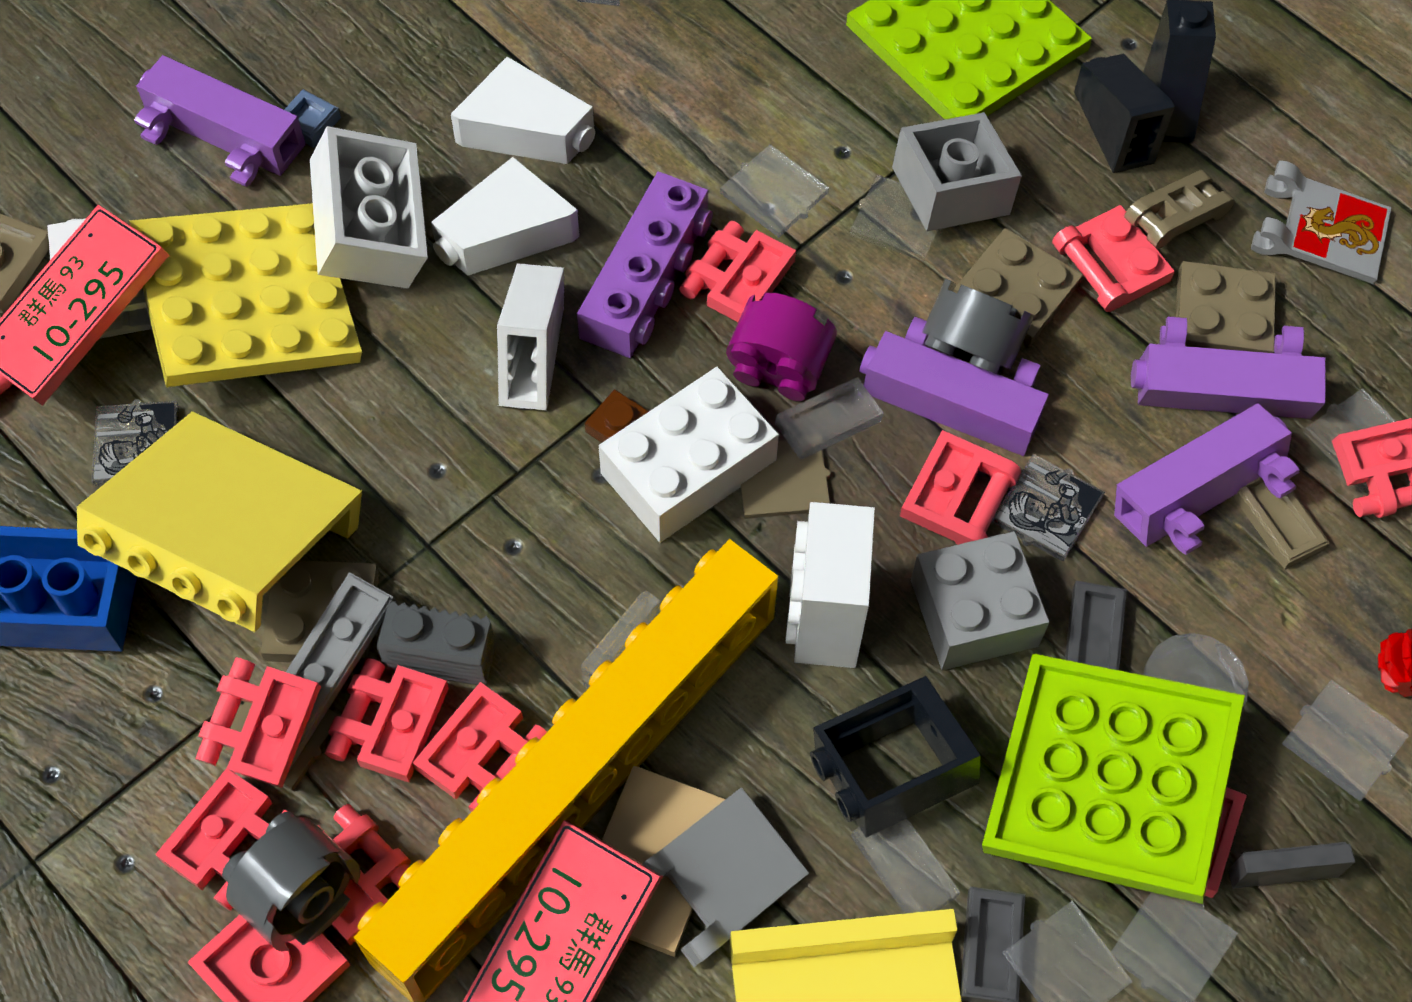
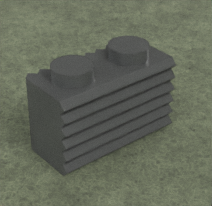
(437, 643)

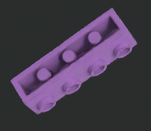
(644, 264)

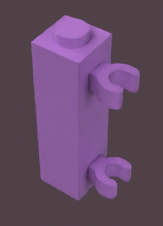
(218, 114)
(1230, 379)
(955, 391)
(1204, 474)

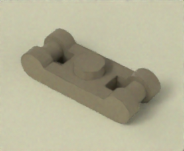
(1181, 206)

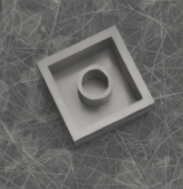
(956, 171)
(978, 600)

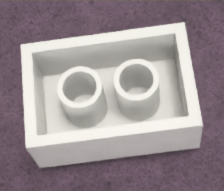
(367, 208)
(688, 453)
(830, 584)

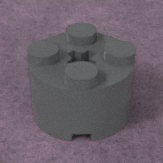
(976, 325)
(290, 881)

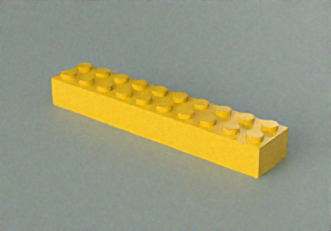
(567, 773)

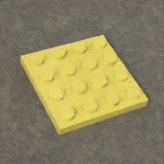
(244, 296)

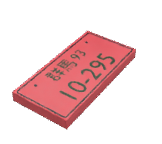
(74, 302)
(567, 923)

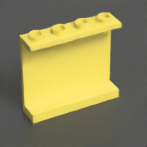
(214, 516)
(849, 960)

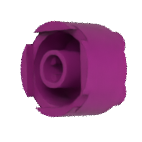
(780, 345)

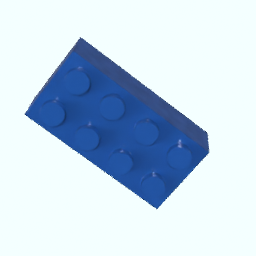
(60, 592)

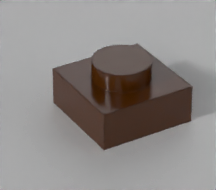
(613, 416)

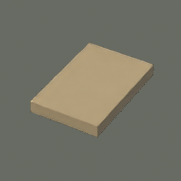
(645, 820)

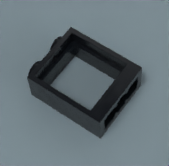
(909, 704)

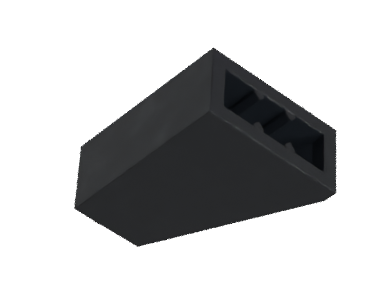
(1182, 61)
(1123, 110)

